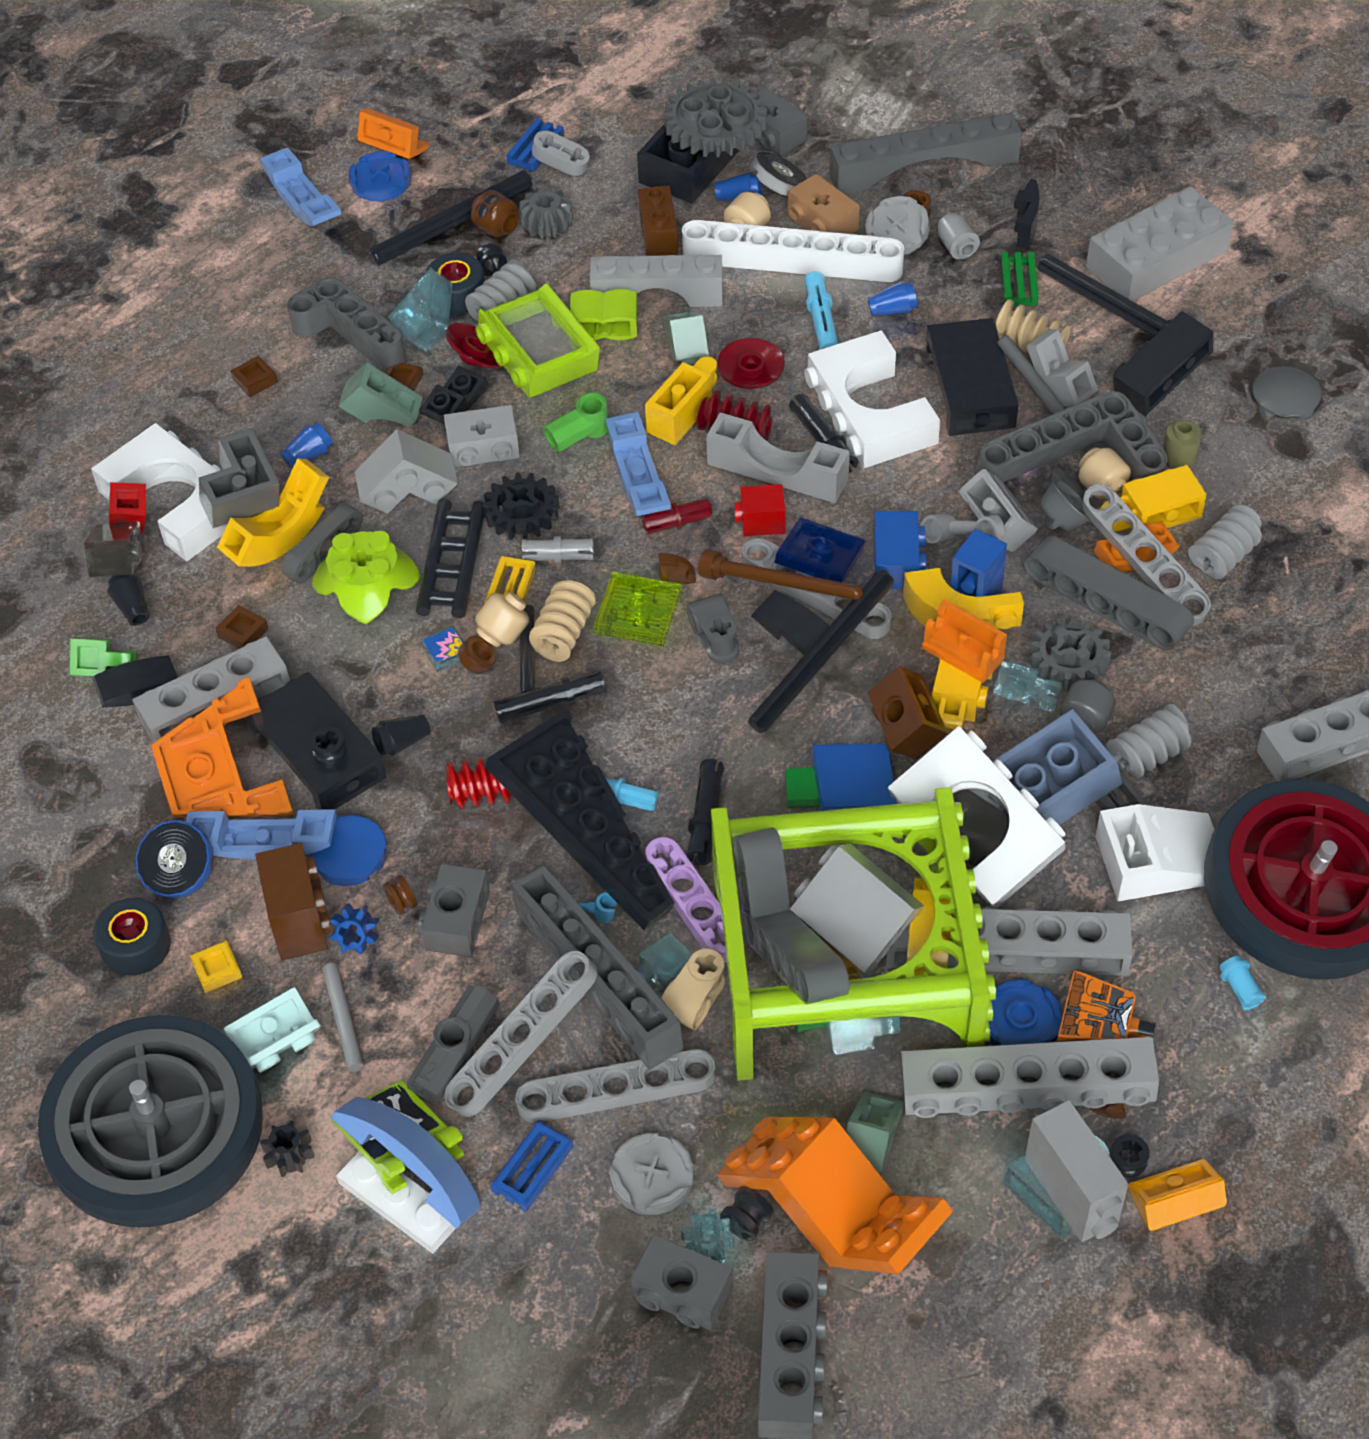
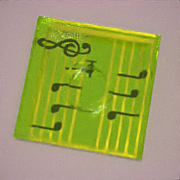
(638, 609)

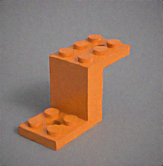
(834, 1194)

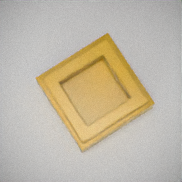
(216, 966)

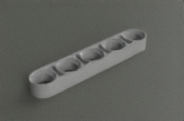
(1139, 538)
(819, 601)
(502, 1043)
(600, 1099)

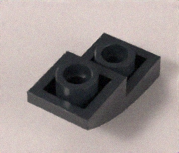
(1027, 204)
(455, 396)
(790, 619)
(127, 681)

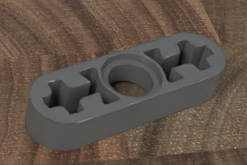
(312, 550)

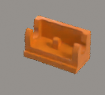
(965, 641)

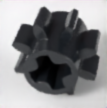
(281, 1139)

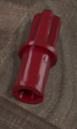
(677, 516)

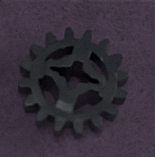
(521, 506)

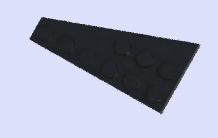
(576, 805)

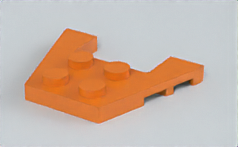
(201, 767)

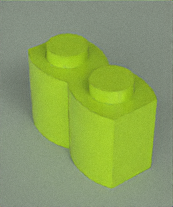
(606, 314)

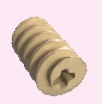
(1024, 329)
(562, 620)

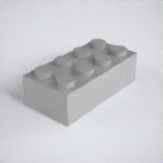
(1159, 244)

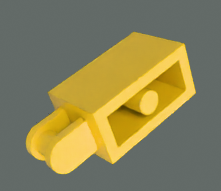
(677, 401)
(1166, 497)
(957, 695)

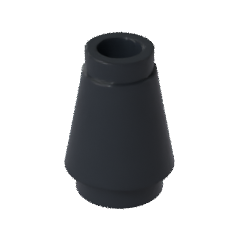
(129, 597)
(397, 734)

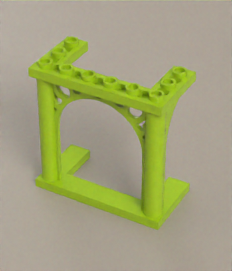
(949, 996)

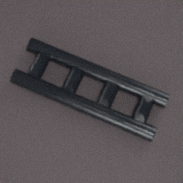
(462, 572)

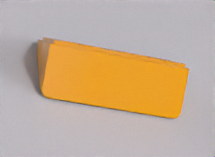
(1178, 1194)

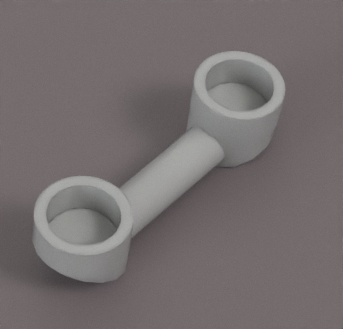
(945, 527)

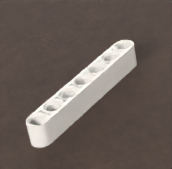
(796, 250)

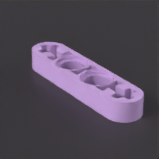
(691, 899)

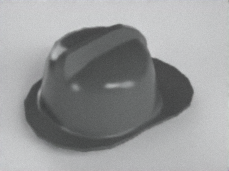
(1064, 502)

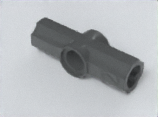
(443, 1061)

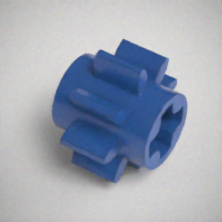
(344, 924)

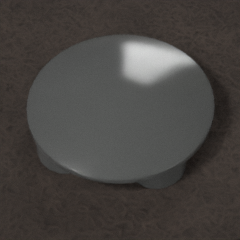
(1286, 392)

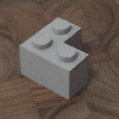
(404, 467)

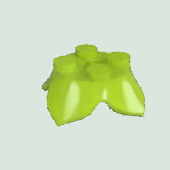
(363, 572)

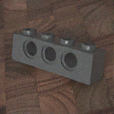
(784, 1413)

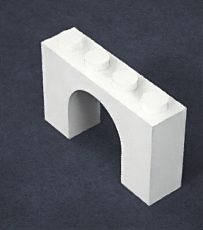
(869, 433)
(159, 458)
(1030, 839)

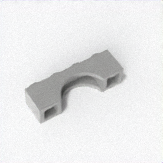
(691, 276)
(739, 448)

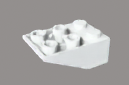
(1153, 849)

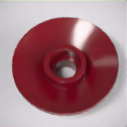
(467, 344)
(751, 363)

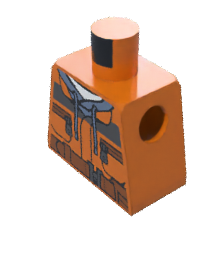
(1100, 1012)

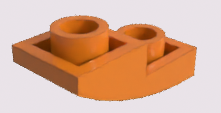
(1108, 554)

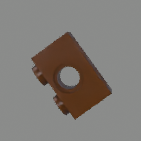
(658, 221)
(907, 713)

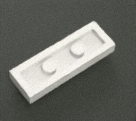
(403, 1209)

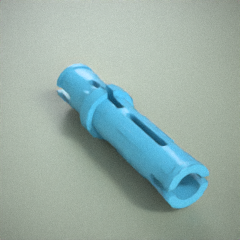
(816, 289)

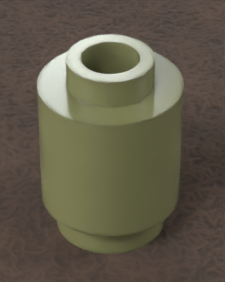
(1182, 443)

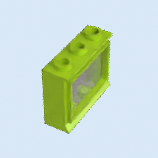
(538, 341)

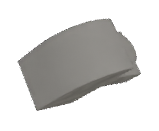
(1067, 379)

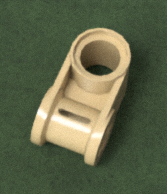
(696, 987)

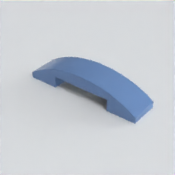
(297, 190)
(636, 465)
(247, 837)
(418, 1150)

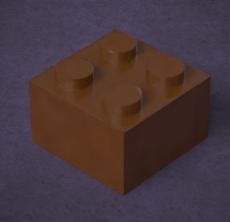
(293, 901)

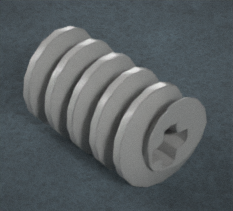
(504, 285)
(1227, 542)
(1151, 741)

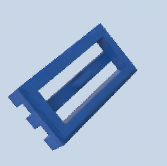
(522, 149)
(513, 1193)

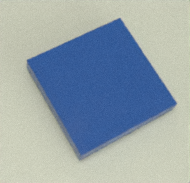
(852, 775)

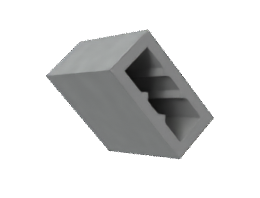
(855, 906)
(1076, 1172)

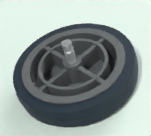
(150, 1121)

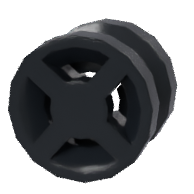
(747, 1213)

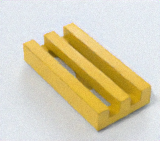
(517, 564)

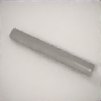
(342, 1017)

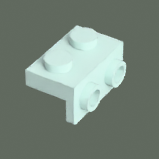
(273, 1029)

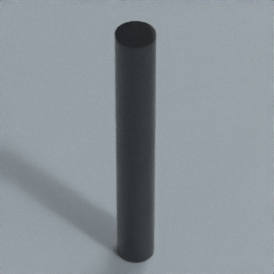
(527, 655)

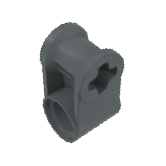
(715, 627)

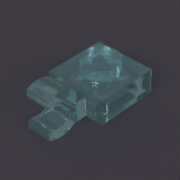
(1021, 684)
(663, 961)
(858, 1034)

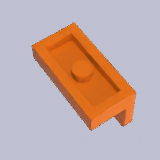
(390, 134)

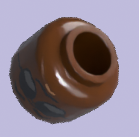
(494, 214)

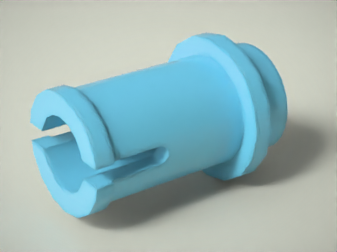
(1237, 973)

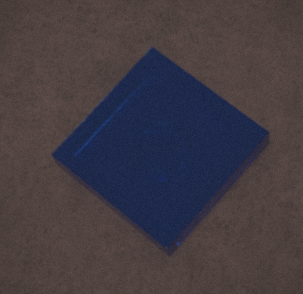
(819, 551)

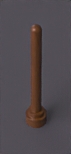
(715, 565)

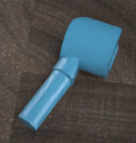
(601, 914)

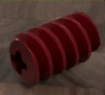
(713, 406)

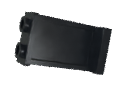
(972, 376)
(290, 719)

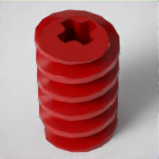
(474, 785)

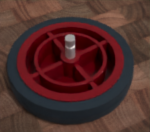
(1294, 878)

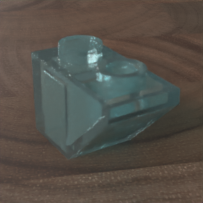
(424, 310)

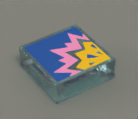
(442, 648)

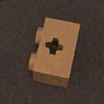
(822, 207)

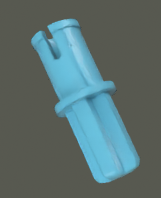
(633, 795)

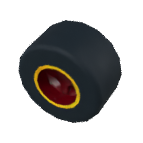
(465, 275)
(132, 936)

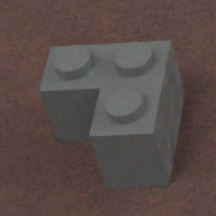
(244, 484)

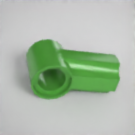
(581, 422)

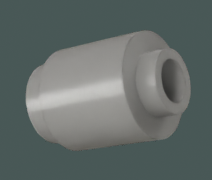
(957, 236)

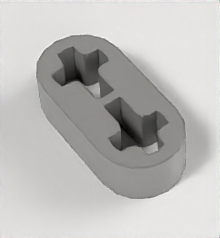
(560, 153)

